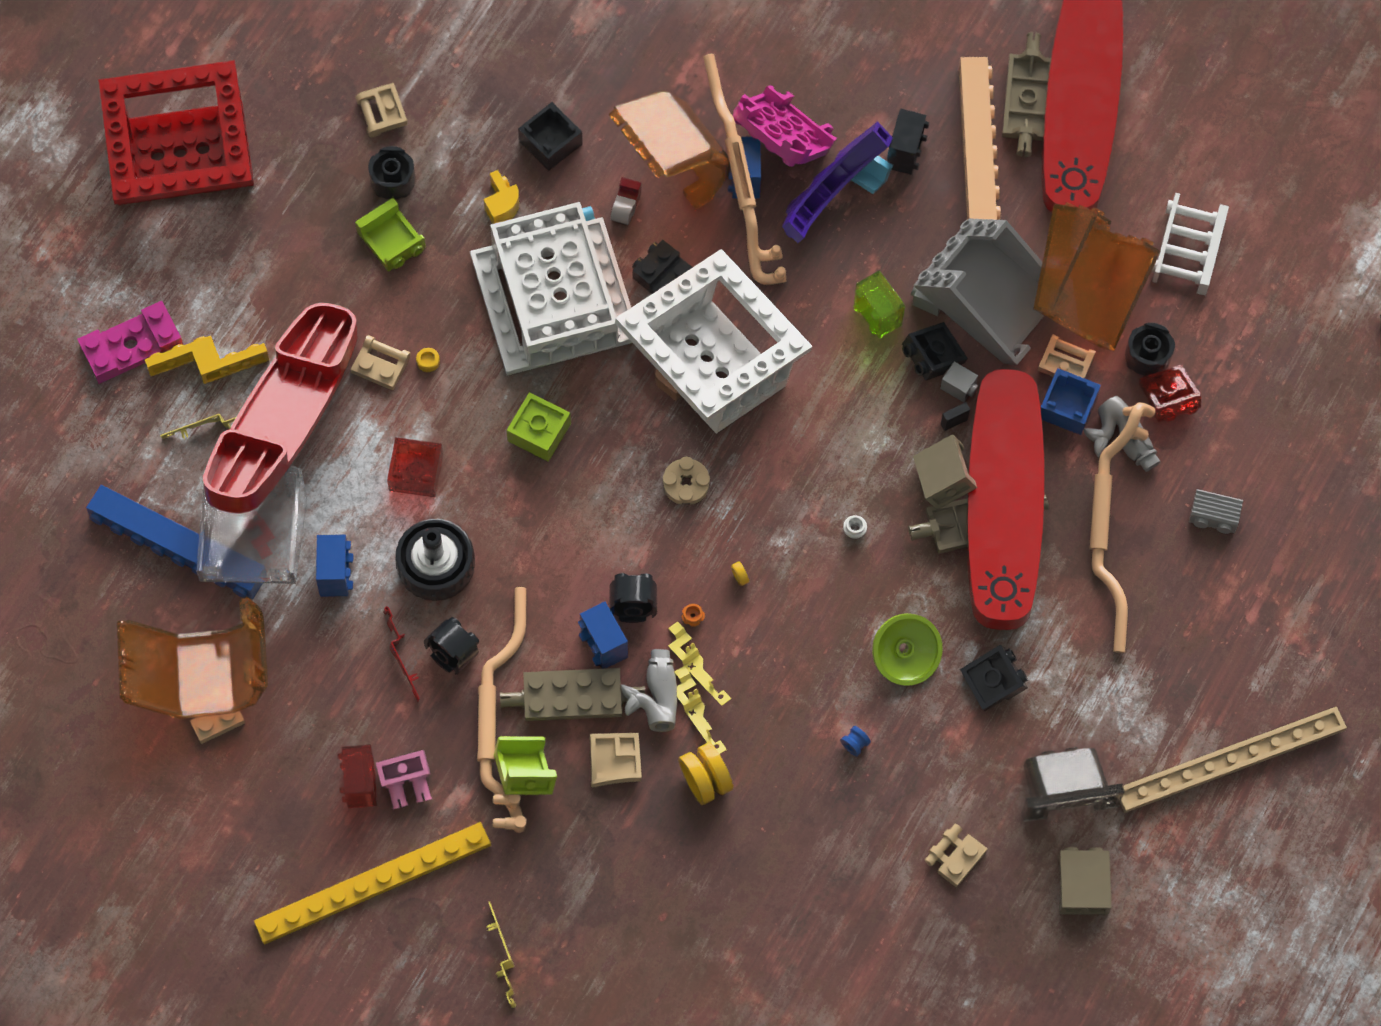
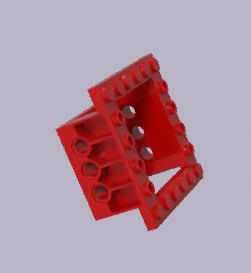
(136, 139)

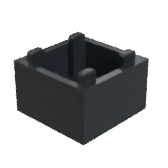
(550, 136)
(907, 141)

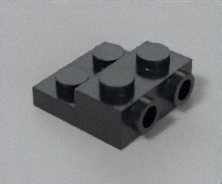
(659, 267)
(933, 350)
(995, 677)

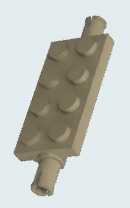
(1026, 95)
(947, 526)
(569, 694)

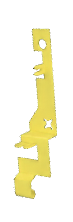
(215, 418)
(692, 656)
(694, 702)
(505, 964)

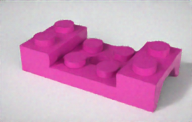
(107, 349)

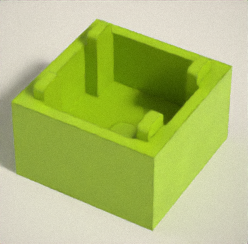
(538, 426)

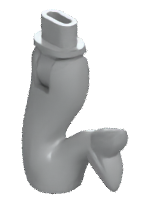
(1110, 415)
(663, 686)

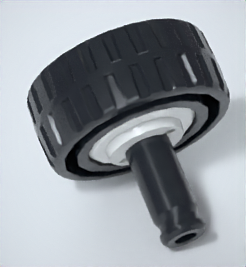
(435, 559)

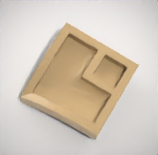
(614, 758)

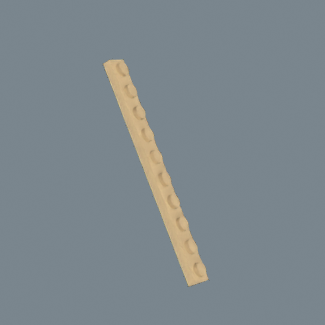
(1232, 759)

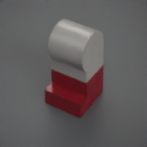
(626, 201)

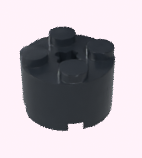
(392, 173)
(1149, 349)
(633, 597)
(452, 646)

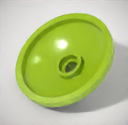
(921, 653)

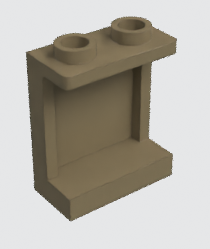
(943, 472)
(1085, 881)

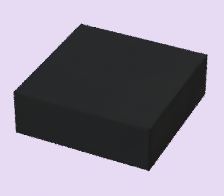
(955, 416)

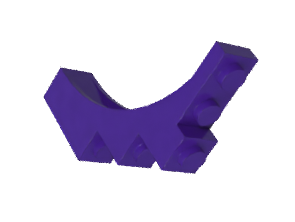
(829, 182)

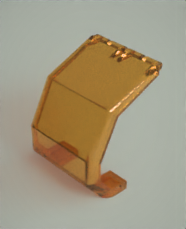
(676, 141)
(194, 671)

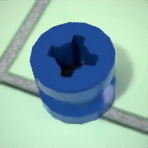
(855, 741)

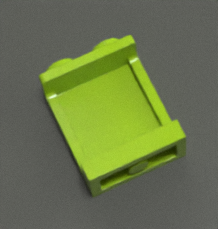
(390, 235)
(524, 766)

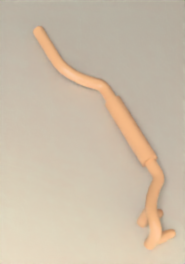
(743, 184)
(1101, 515)
(487, 720)

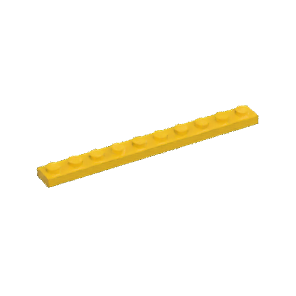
(372, 883)

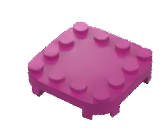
(783, 127)

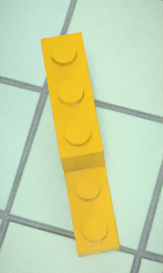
(207, 359)

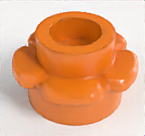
(692, 609)

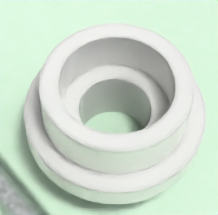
(855, 520)

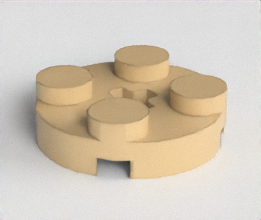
(686, 468)

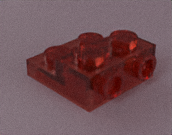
(1171, 393)

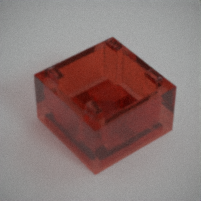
(415, 467)
(358, 776)

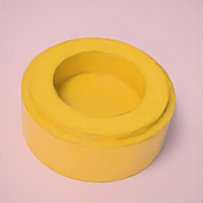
(428, 359)
(739, 573)

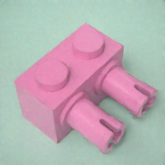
(404, 768)

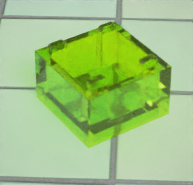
(879, 304)

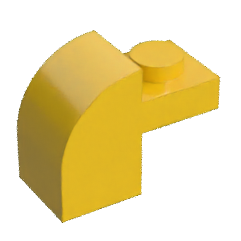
(505, 202)

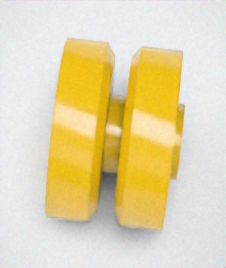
(705, 773)

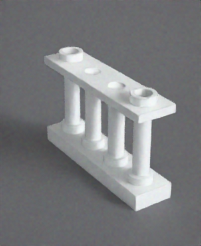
(1207, 258)

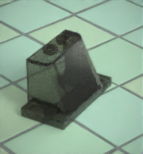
(1066, 782)

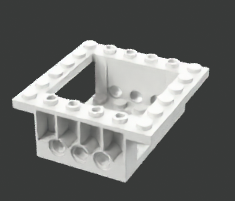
(589, 277)
(686, 312)

